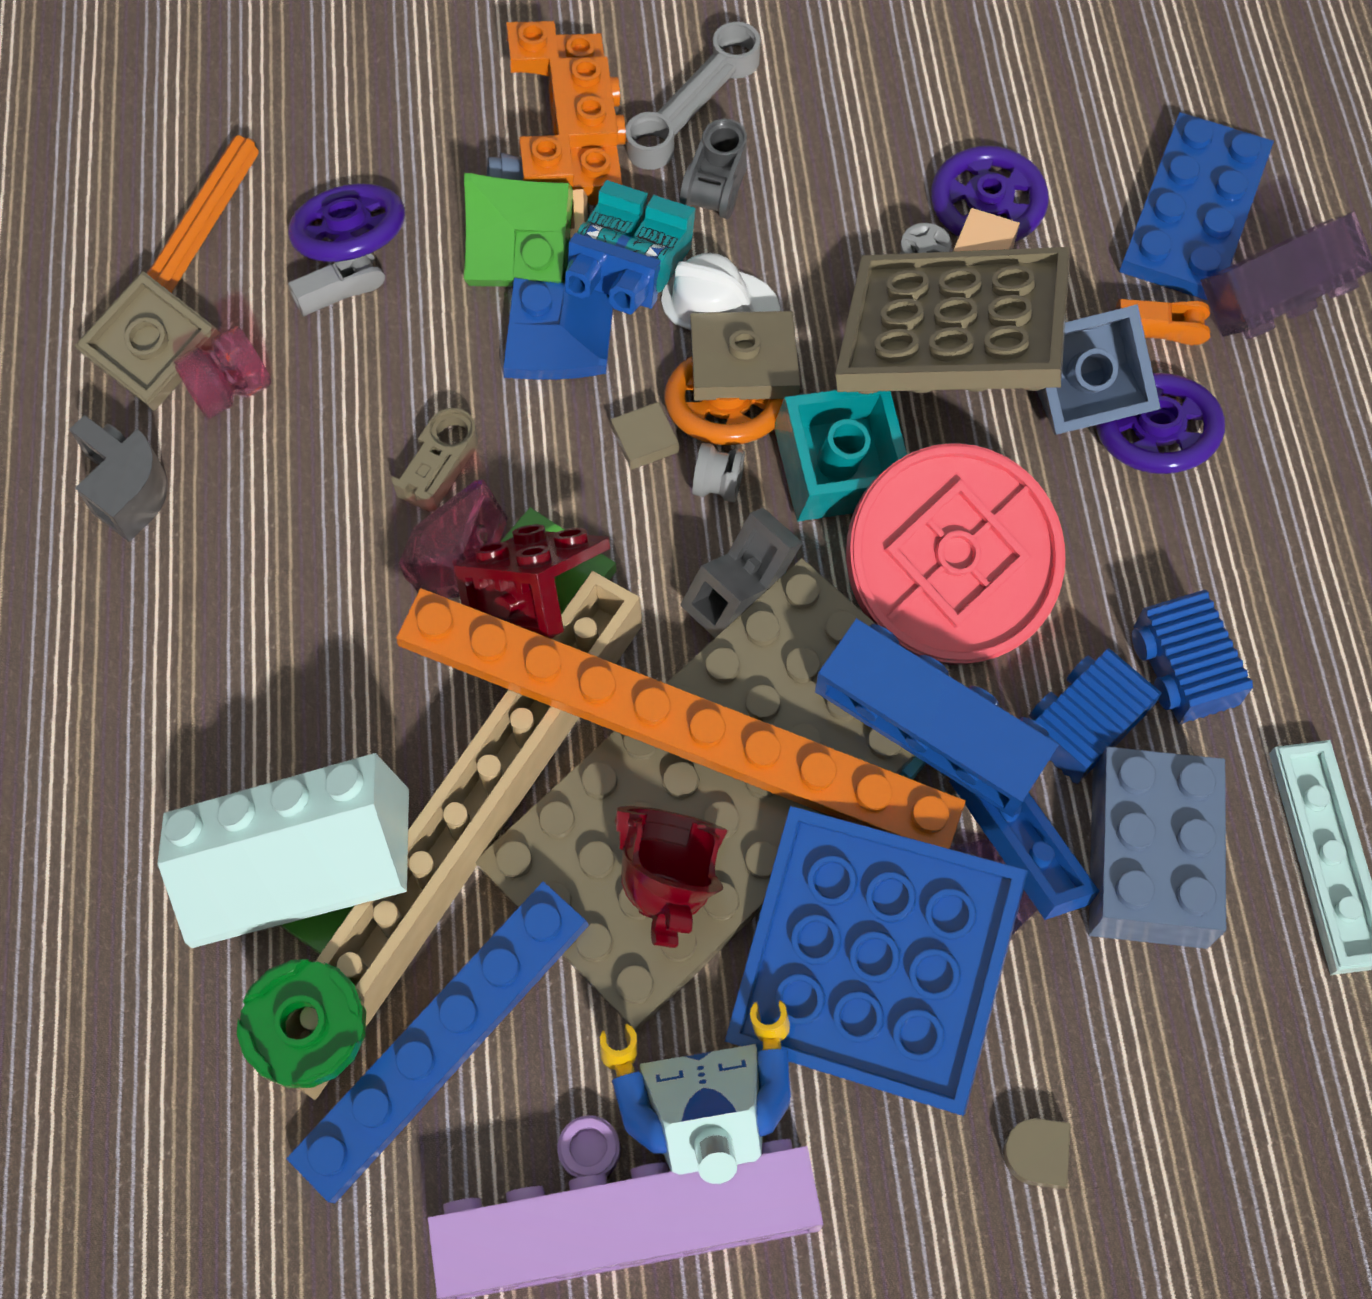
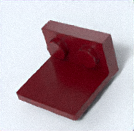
(517, 575)

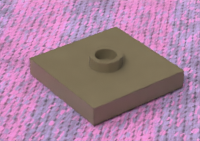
(142, 337)
(744, 355)

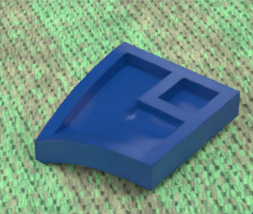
(556, 332)

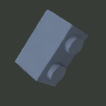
(1102, 372)

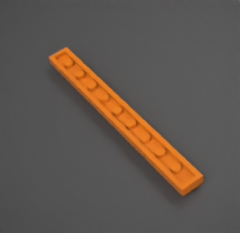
(677, 721)

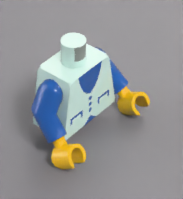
(705, 1106)

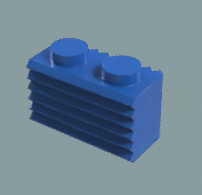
(1191, 657)
(1094, 711)

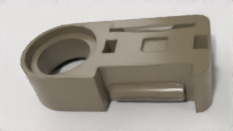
(436, 463)

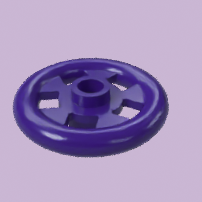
(978, 161)
(346, 221)
(1168, 427)

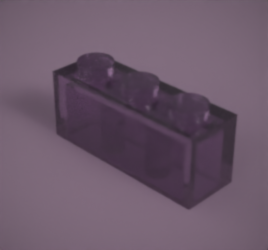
(1289, 277)

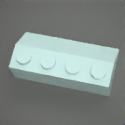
(286, 850)

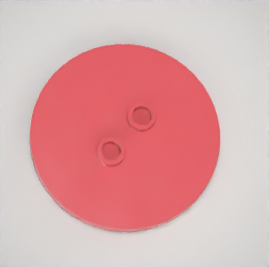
(956, 553)

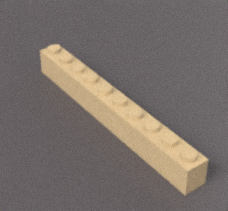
(469, 813)

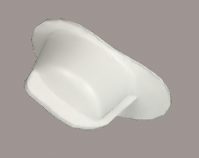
(711, 286)

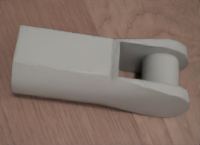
(335, 283)

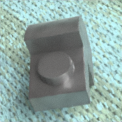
(127, 483)
(739, 578)

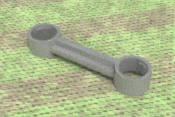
(693, 95)

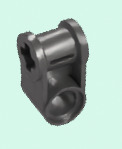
(717, 168)

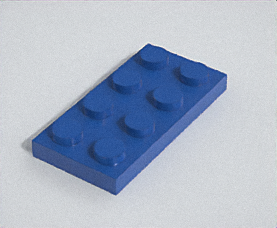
(1196, 205)

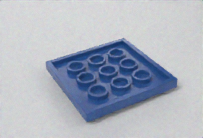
(879, 957)

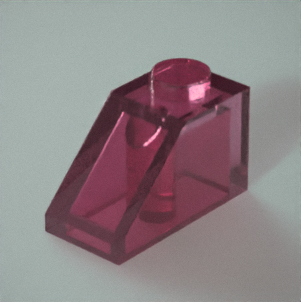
(450, 537)

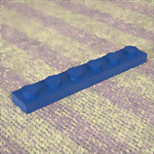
(437, 1043)

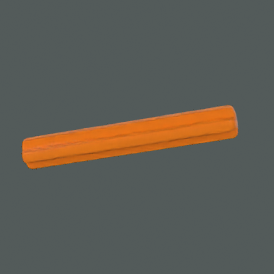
(203, 212)

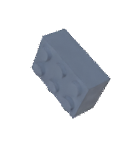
(1158, 848)

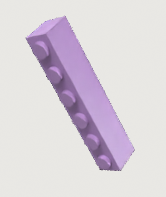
(619, 1223)

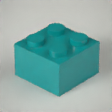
(835, 448)

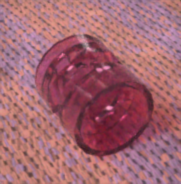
(216, 390)

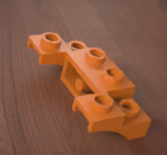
(580, 104)

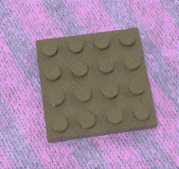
(956, 321)

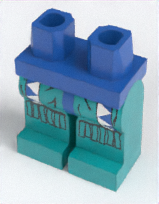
(628, 247)

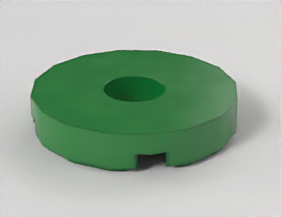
(323, 1052)

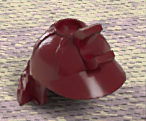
(668, 867)

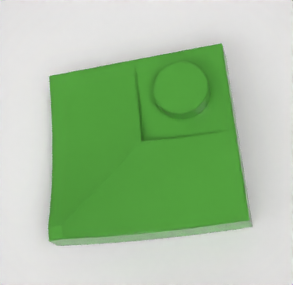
(516, 230)

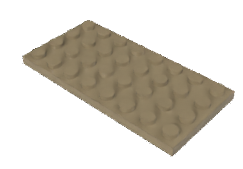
(569, 838)

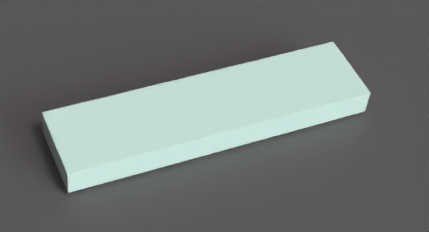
(1327, 852)

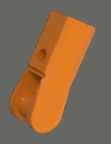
(1173, 320)

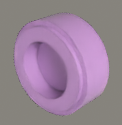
(588, 1147)

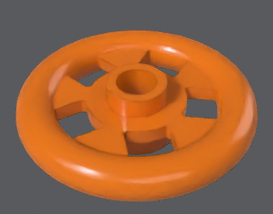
(691, 415)

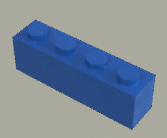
(935, 716)

